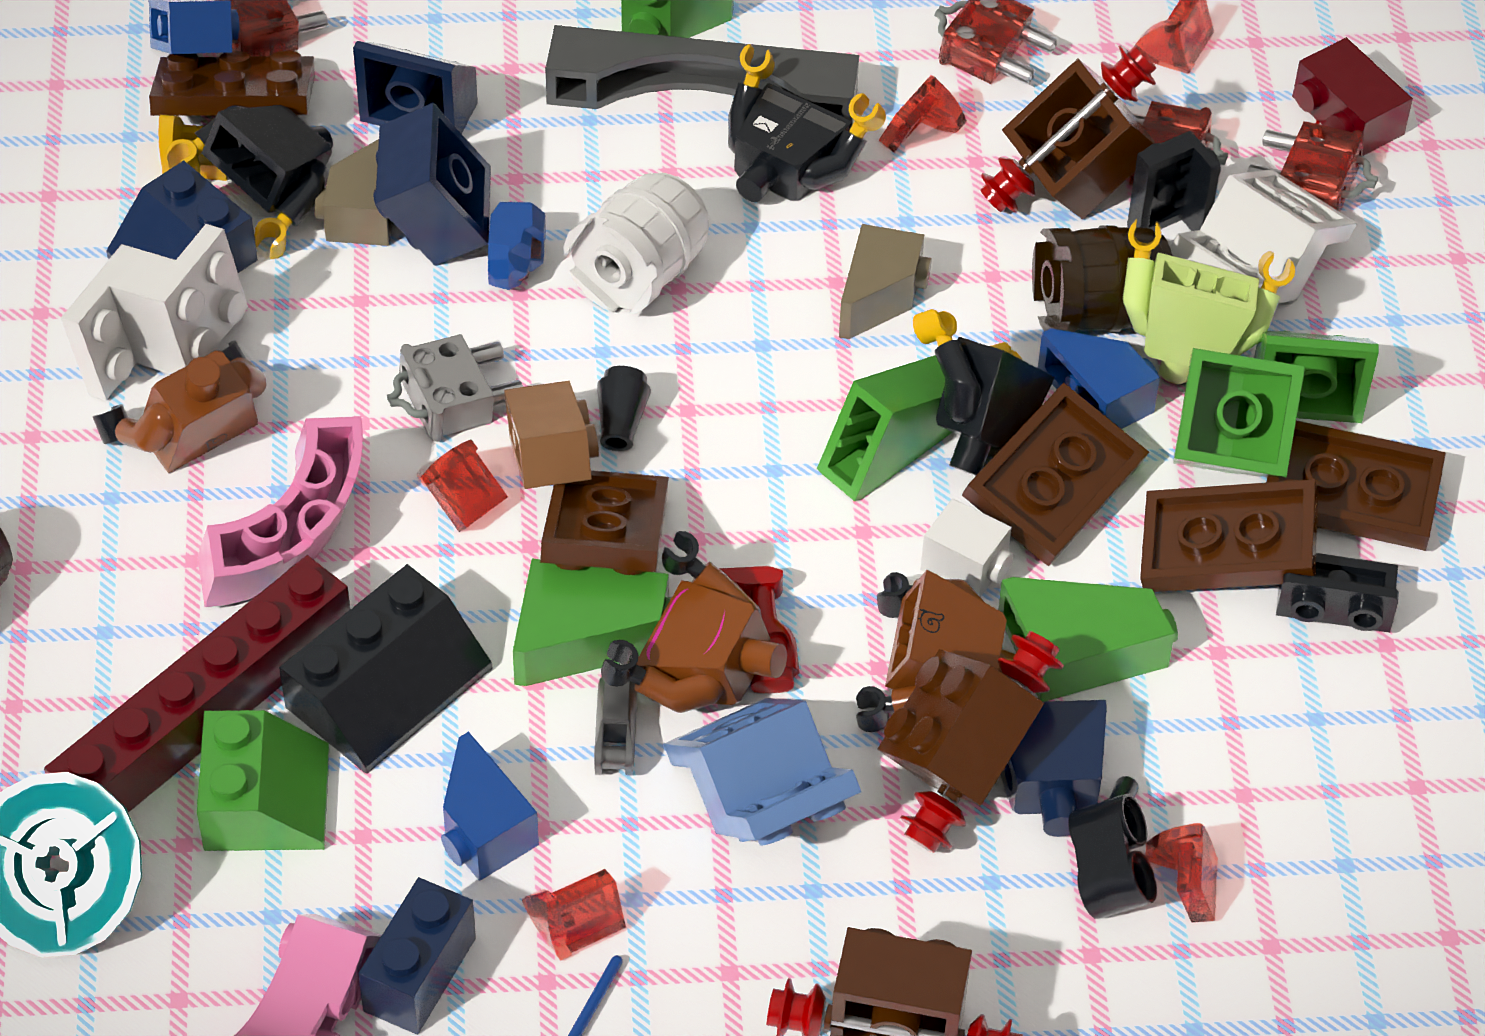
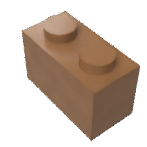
(550, 434)

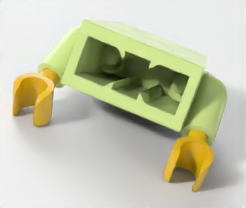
(1196, 305)

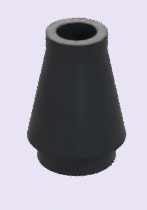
(621, 403)

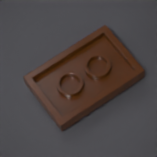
(211, 84)
(1055, 473)
(1368, 483)
(606, 523)
(1229, 535)

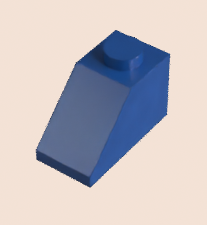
(192, 26)
(1101, 372)
(485, 813)

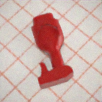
(764, 586)

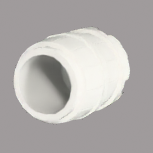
(638, 241)

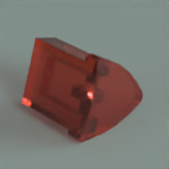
(1180, 38)
(928, 105)
(462, 484)
(1194, 856)
(577, 913)

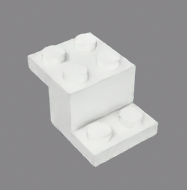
(1261, 215)
(154, 311)

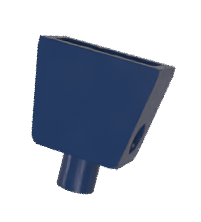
(1058, 763)

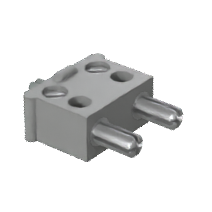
(448, 385)

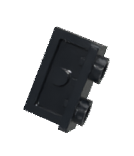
(1174, 183)
(1342, 593)

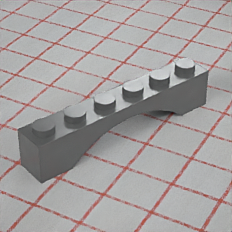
(604, 66)

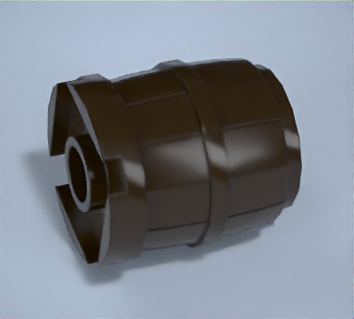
(1084, 276)

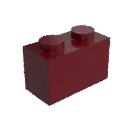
(1351, 94)

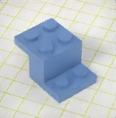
(763, 770)

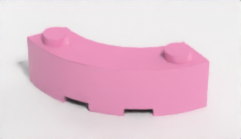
(254, 551)
(314, 979)

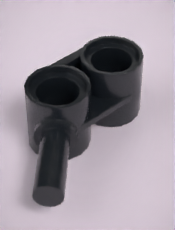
(1102, 835)

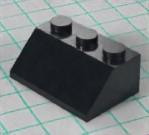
(384, 669)

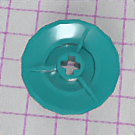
(82, 824)

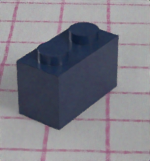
(417, 955)

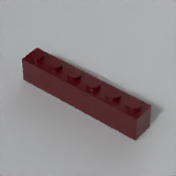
(225, 671)

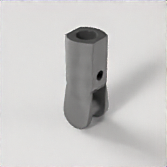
(615, 724)

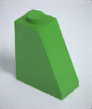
(884, 426)
(577, 614)
(1099, 628)

